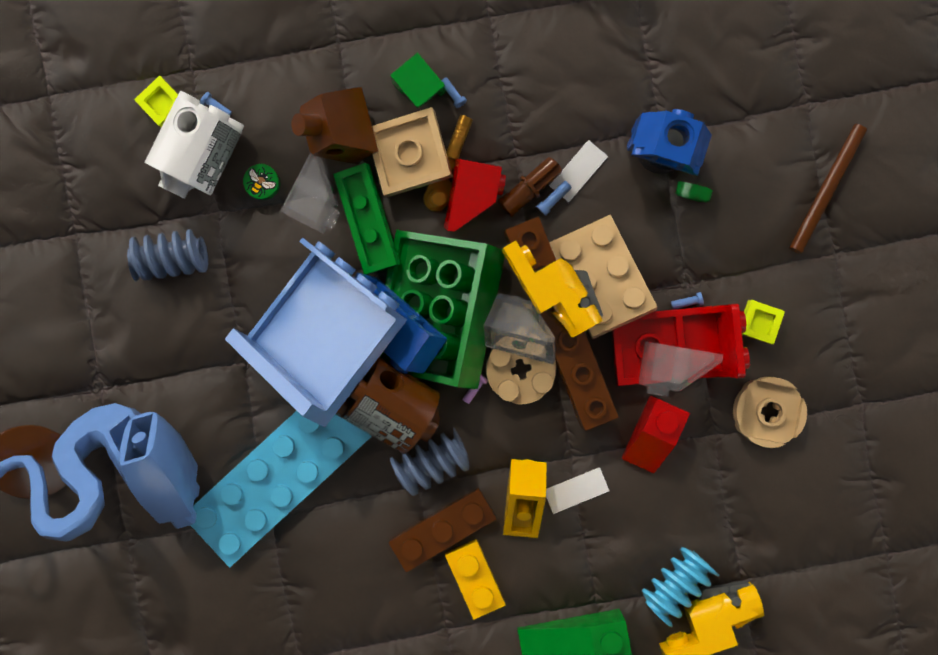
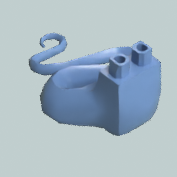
(144, 451)

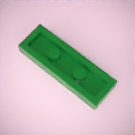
(366, 218)

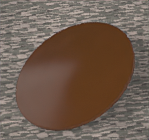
(32, 441)

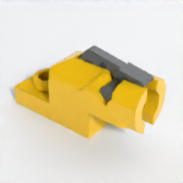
(556, 286)
(713, 618)

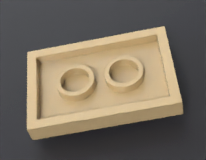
(612, 272)

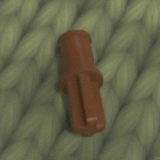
(530, 186)

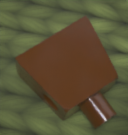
(337, 126)

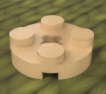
(511, 387)
(779, 429)

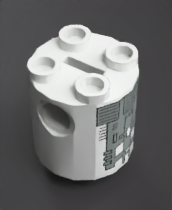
(193, 146)

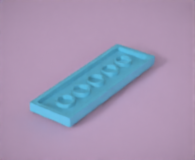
(272, 482)

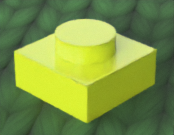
(157, 100)
(762, 321)

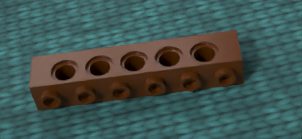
(573, 355)

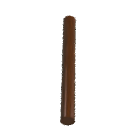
(828, 188)

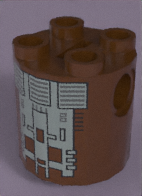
(392, 407)

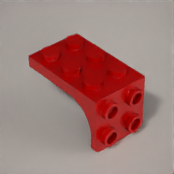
(700, 328)

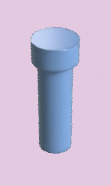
(553, 198)

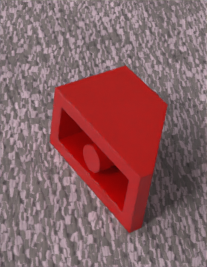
(472, 191)
(655, 434)

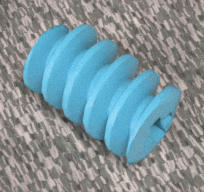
(678, 585)

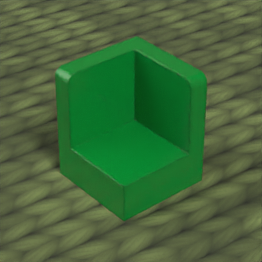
(417, 81)

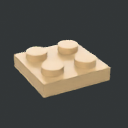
(410, 152)

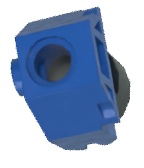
(669, 141)

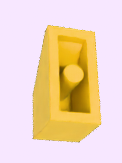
(525, 498)

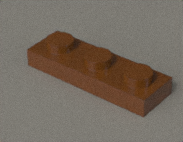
(442, 529)

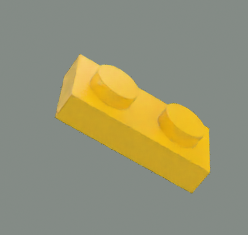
(475, 579)

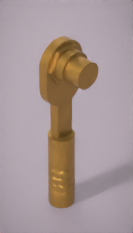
(437, 194)

